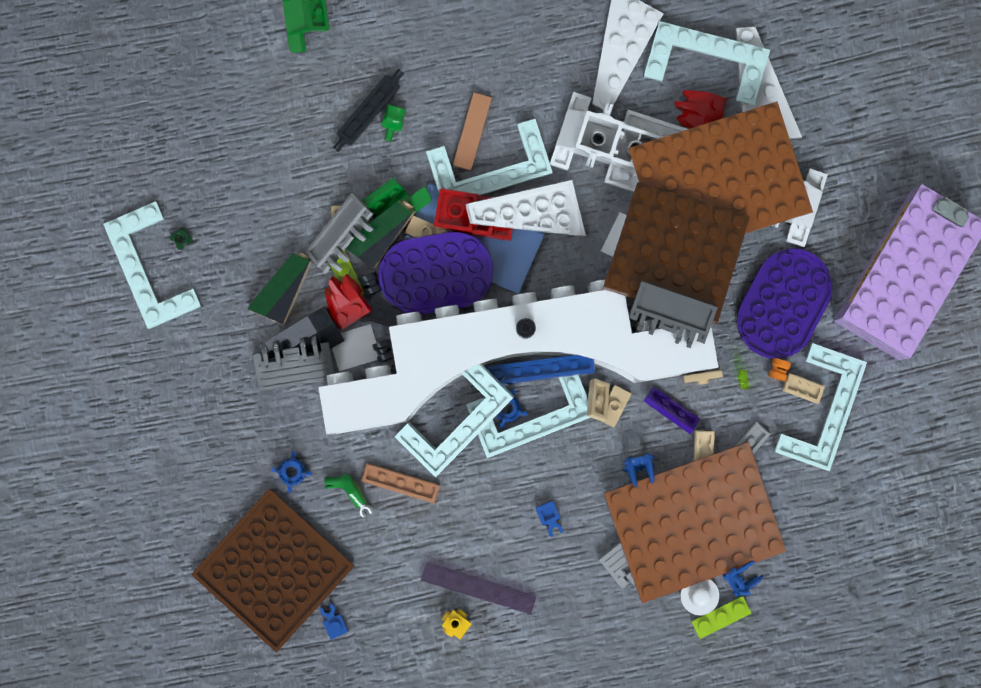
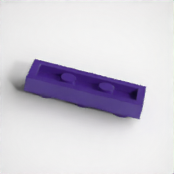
(671, 410)

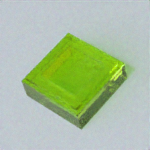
(743, 379)

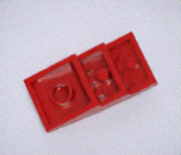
(453, 215)

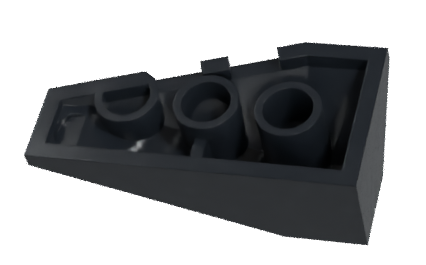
(316, 324)

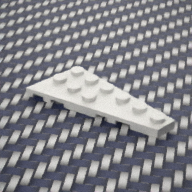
(625, 38)
(770, 89)
(538, 209)

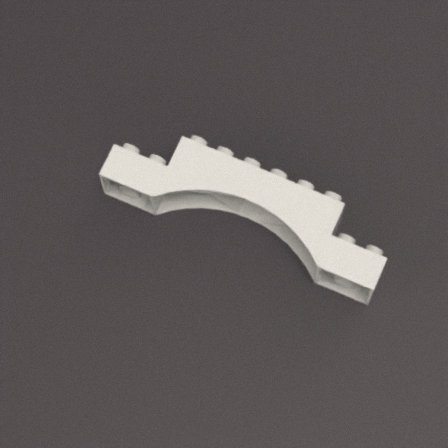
(439, 349)

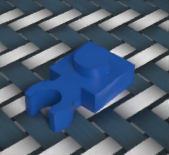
(548, 515)
(335, 624)

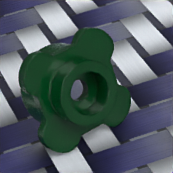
(182, 232)

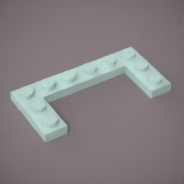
(671, 35)
(534, 168)
(119, 235)
(851, 375)
(496, 443)
(437, 459)

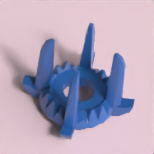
(514, 414)
(641, 463)
(301, 471)
(738, 585)

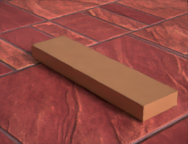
(472, 131)
(400, 483)

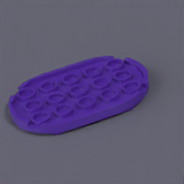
(436, 272)
(784, 303)

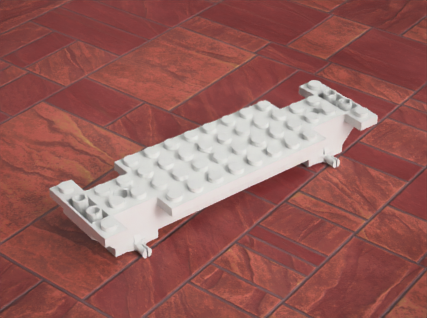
(618, 136)

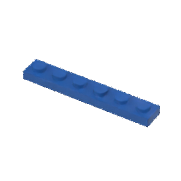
(542, 369)

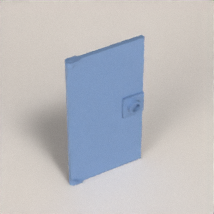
(509, 258)

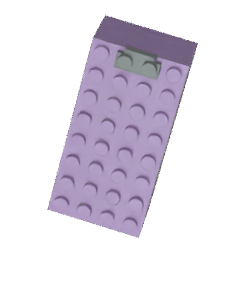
(910, 272)

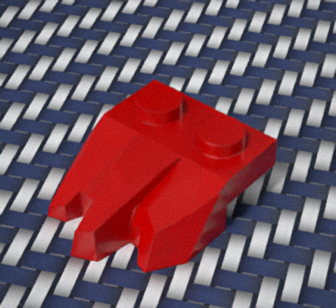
(699, 108)
(345, 301)

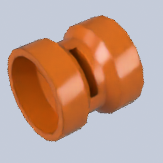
(779, 369)

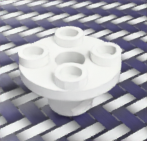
(700, 598)

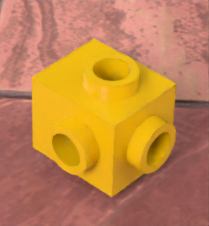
(458, 630)

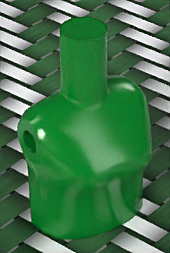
(393, 121)

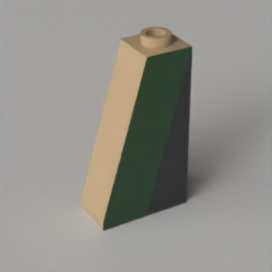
(385, 232)
(281, 291)

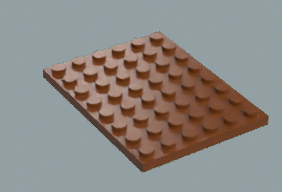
(732, 164)
(694, 522)

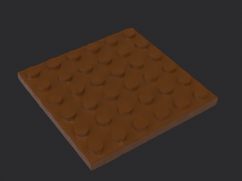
(676, 246)
(273, 570)

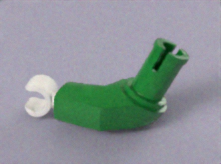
(352, 489)

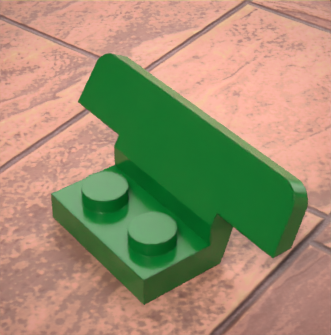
(304, 17)
(391, 193)

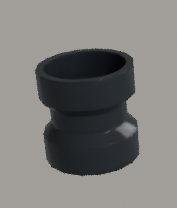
(370, 284)
(525, 328)
(383, 350)

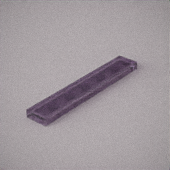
(478, 588)

